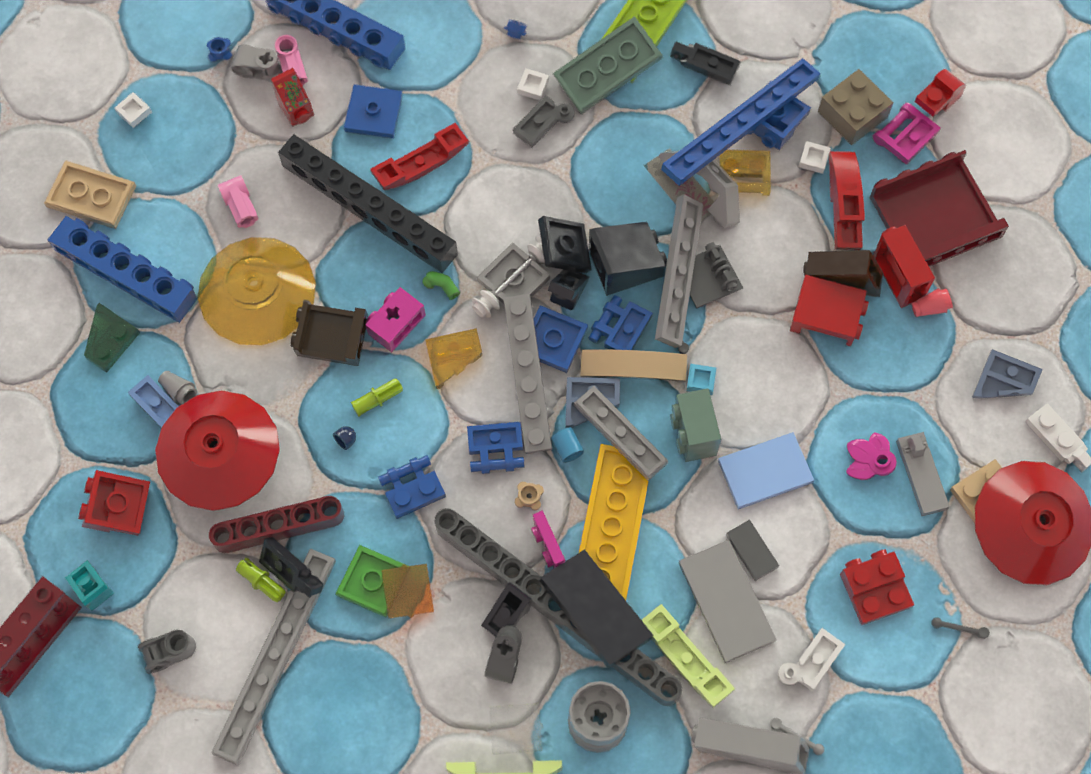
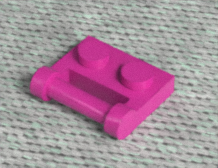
(912, 138)

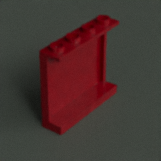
(939, 208)

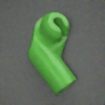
(444, 281)

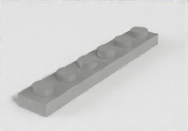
(679, 271)
(527, 374)

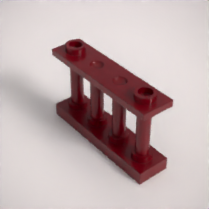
(32, 631)

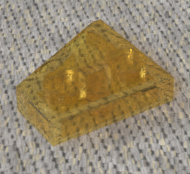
(452, 353)

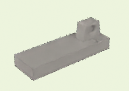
(922, 474)

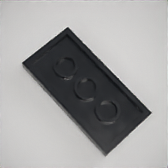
(596, 608)

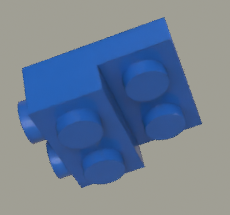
(782, 124)

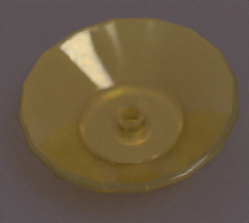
(260, 311)

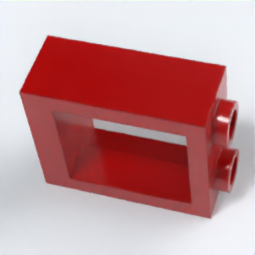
(903, 265)

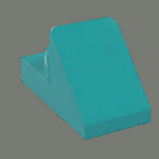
(89, 586)

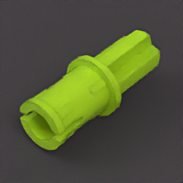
(376, 397)
(260, 579)

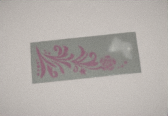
(689, 188)

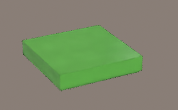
(364, 581)

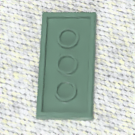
(608, 65)

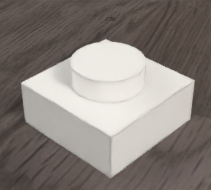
(533, 84)
(133, 110)
(814, 157)

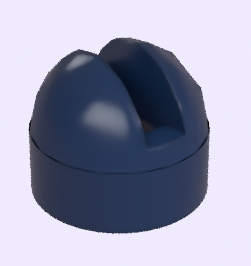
(345, 437)

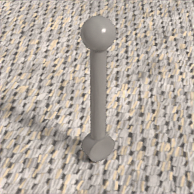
(776, 724)

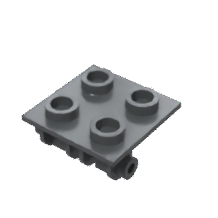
(712, 276)

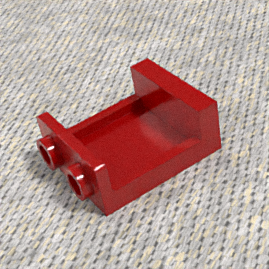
(830, 309)

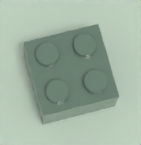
(696, 425)

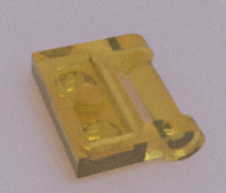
(749, 165)

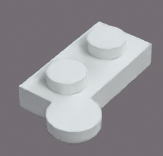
(813, 662)

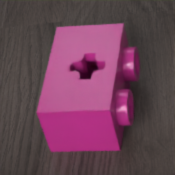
(393, 332)

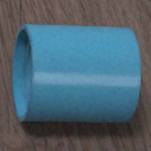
(567, 445)

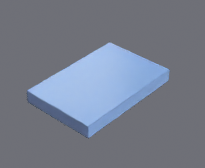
(765, 470)

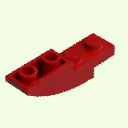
(847, 200)

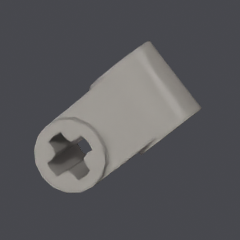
(254, 62)

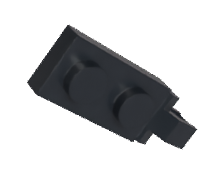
(706, 61)
(289, 568)

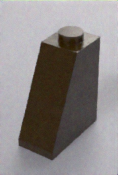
(848, 268)

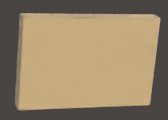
(90, 194)

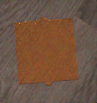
(407, 591)

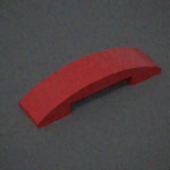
(421, 160)

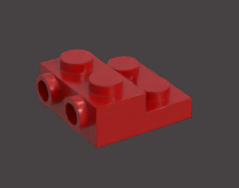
(114, 503)
(876, 586)

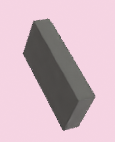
(752, 550)

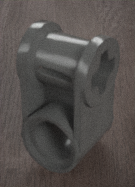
(161, 651)
(503, 657)

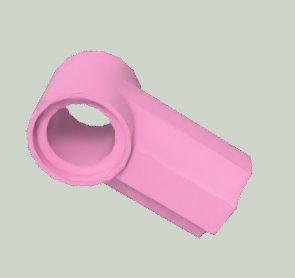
(290, 59)
(237, 198)

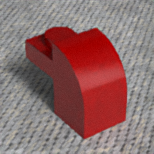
(940, 93)

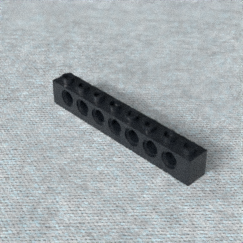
(368, 203)

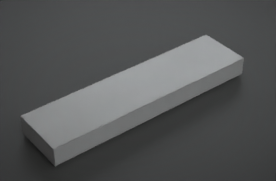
(621, 433)

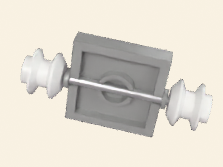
(511, 275)

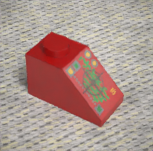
(292, 97)

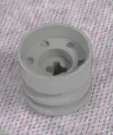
(608, 704)

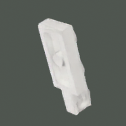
(1059, 437)

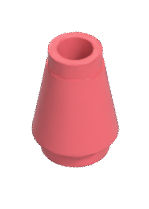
(932, 303)

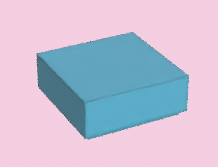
(701, 378)

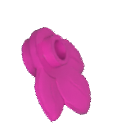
(867, 456)

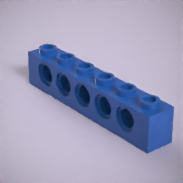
(347, 21)
(173, 304)

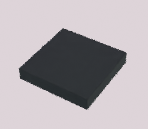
(564, 244)

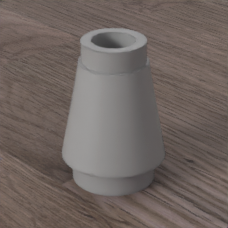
(178, 388)

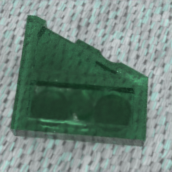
(108, 338)

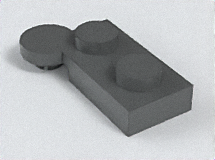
(541, 120)

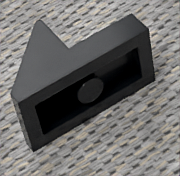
(567, 288)
(507, 609)

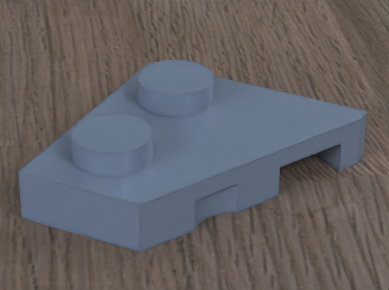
(1006, 377)
(579, 386)

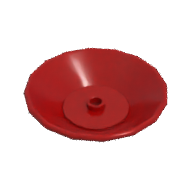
(232, 469)
(1011, 525)

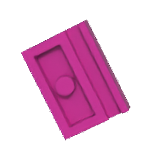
(543, 533)

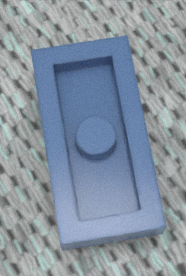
(153, 400)

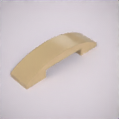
(633, 364)

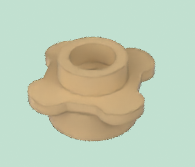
(529, 488)

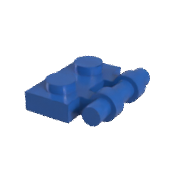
(627, 329)
(495, 439)
(416, 493)

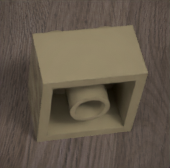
(855, 107)

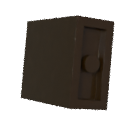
(329, 333)

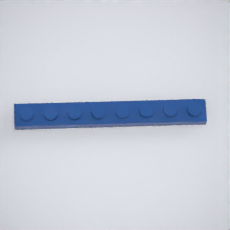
(740, 122)

